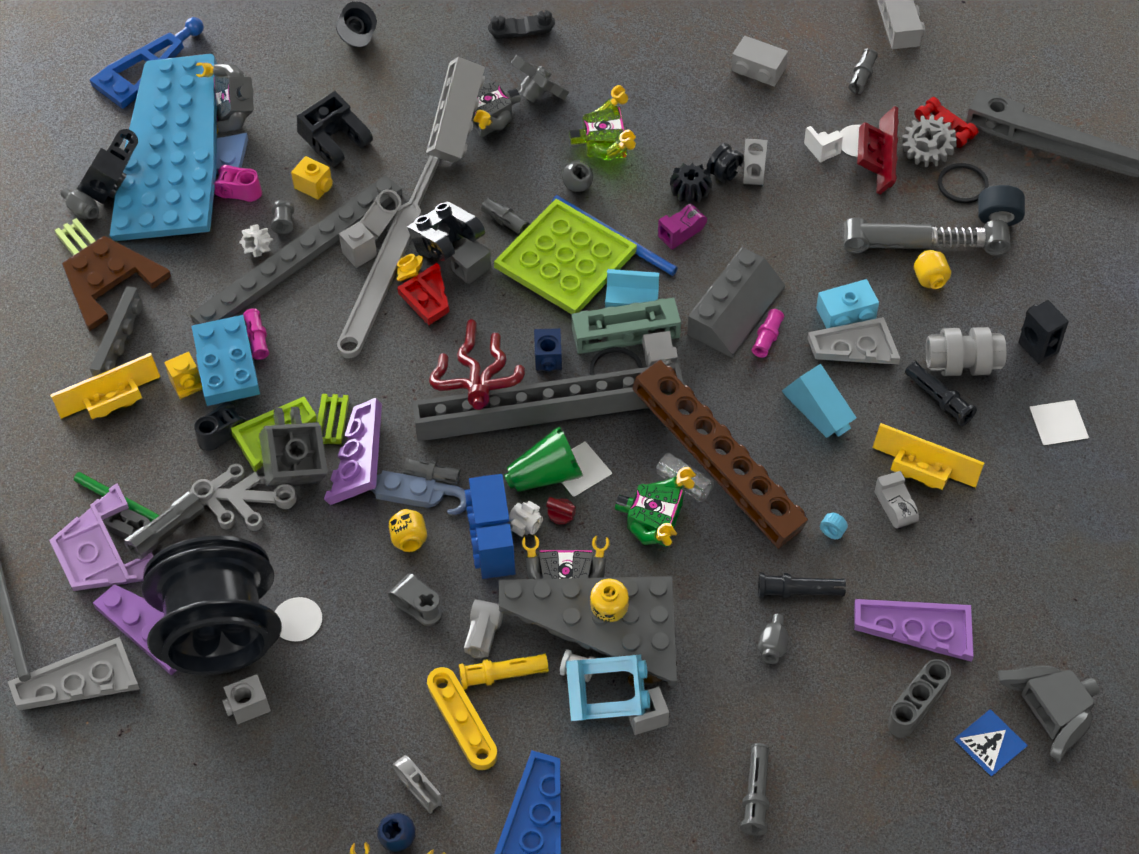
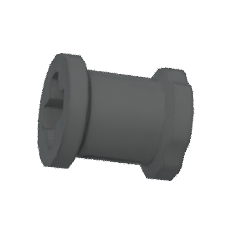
(282, 217)

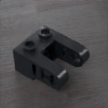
(327, 118)
(107, 168)
(453, 225)

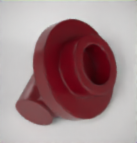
(560, 510)

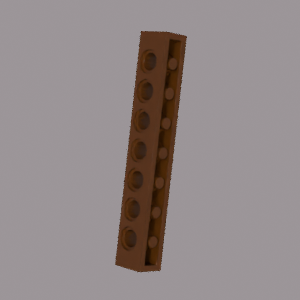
(721, 467)

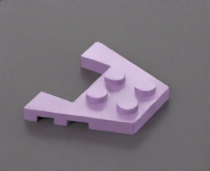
(89, 552)

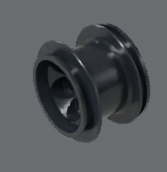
(210, 604)

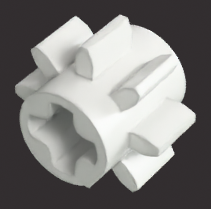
(255, 240)
(525, 518)

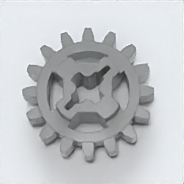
(929, 140)

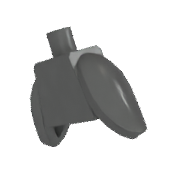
(1056, 700)

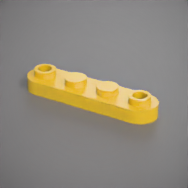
(462, 718)

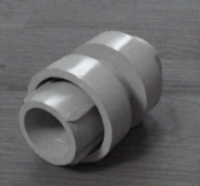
(953, 352)

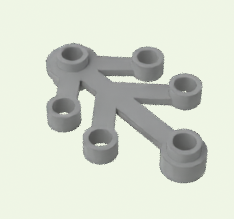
(239, 495)

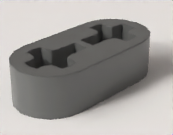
(130, 519)

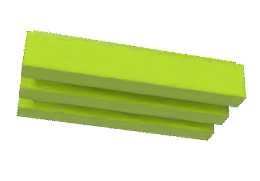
(334, 401)

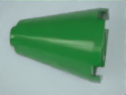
(544, 464)

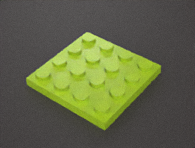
(565, 256)

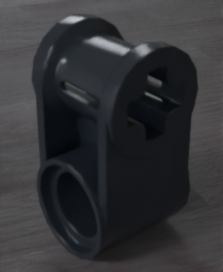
(216, 426)

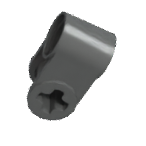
(417, 600)

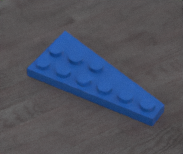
(536, 810)

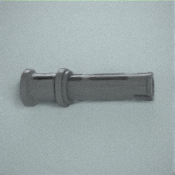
(756, 801)

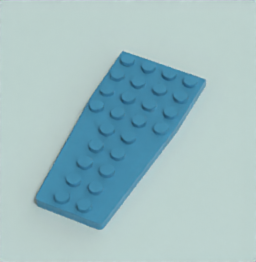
(175, 158)

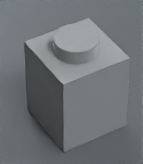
(358, 244)

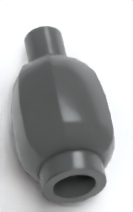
(80, 204)
(774, 640)

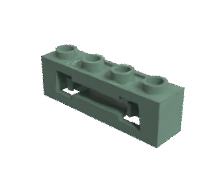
(624, 324)

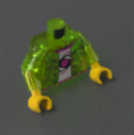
(604, 129)

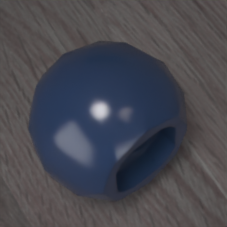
(396, 832)

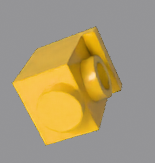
(184, 375)

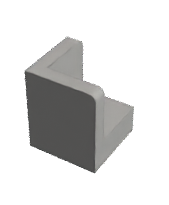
(655, 716)

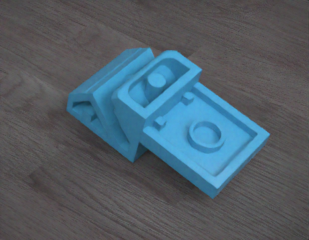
(225, 360)

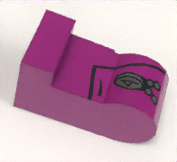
(681, 226)

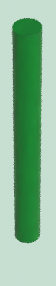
(102, 490)

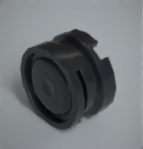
(725, 162)

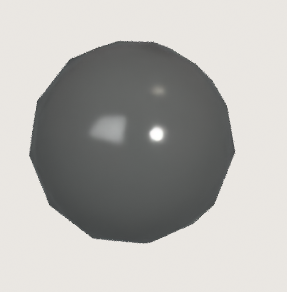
(577, 176)

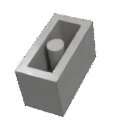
(759, 60)

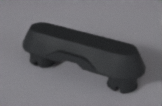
(530, 25)

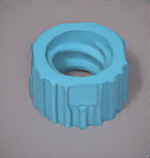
(833, 526)

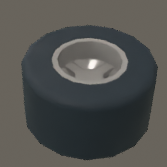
(1001, 203)

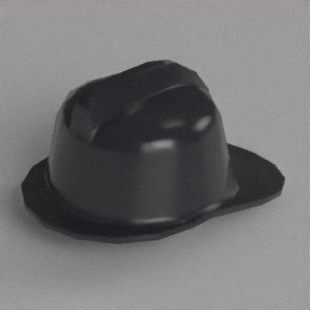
(356, 24)

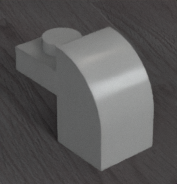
(657, 347)

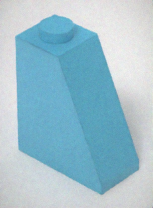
(820, 402)

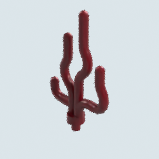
(477, 386)

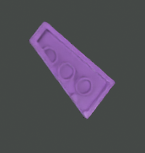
(358, 455)
(131, 616)
(918, 624)

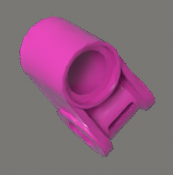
(238, 183)

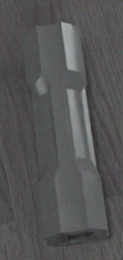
(148, 537)

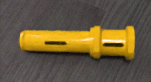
(488, 672)

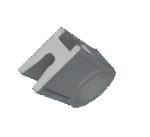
(377, 217)
(417, 783)

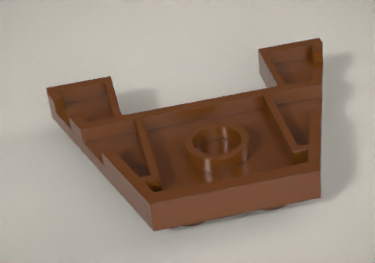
(102, 268)

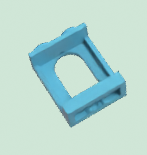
(577, 688)

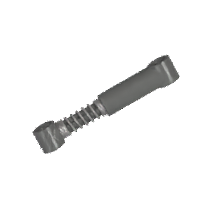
(861, 235)

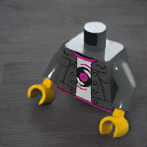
(232, 95)
(494, 108)
(565, 563)

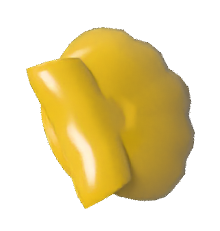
(409, 266)

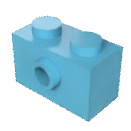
(847, 304)

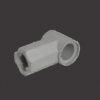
(484, 622)

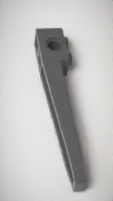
(1009, 121)

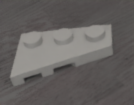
(855, 342)

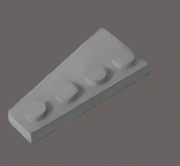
(81, 676)

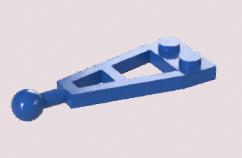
(122, 91)

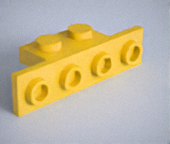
(107, 390)
(926, 460)

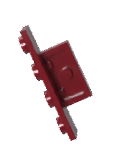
(879, 149)

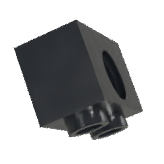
(1043, 331)

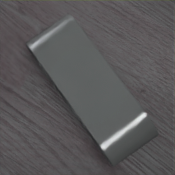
(922, 686)

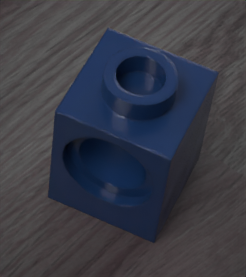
(545, 341)

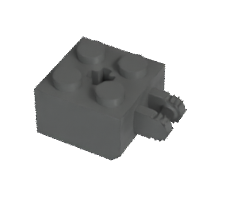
(301, 439)

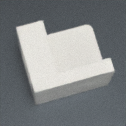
(823, 144)

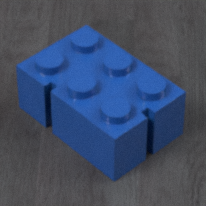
(489, 526)

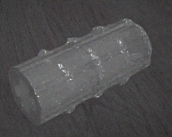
(670, 466)

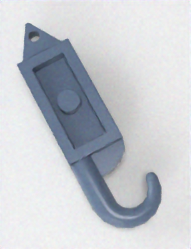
(416, 491)

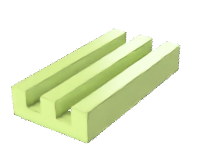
(70, 229)

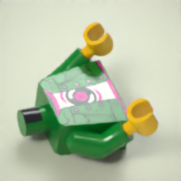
(656, 508)

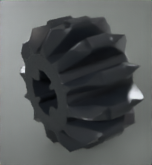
(690, 182)

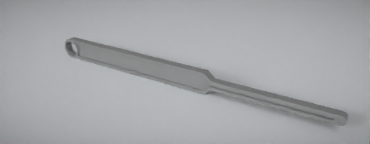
(384, 267)

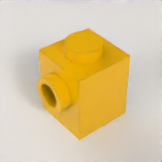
(312, 177)

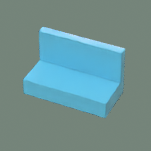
(631, 287)

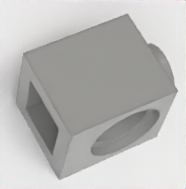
(245, 688)

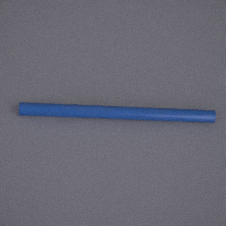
(641, 251)

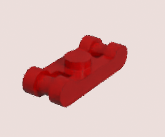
(965, 130)

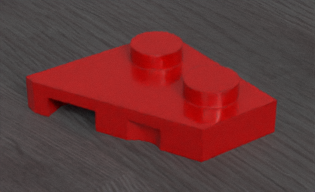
(426, 294)

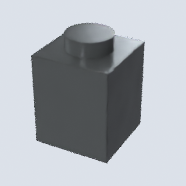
(471, 261)

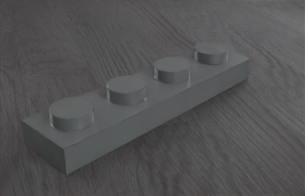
(117, 332)

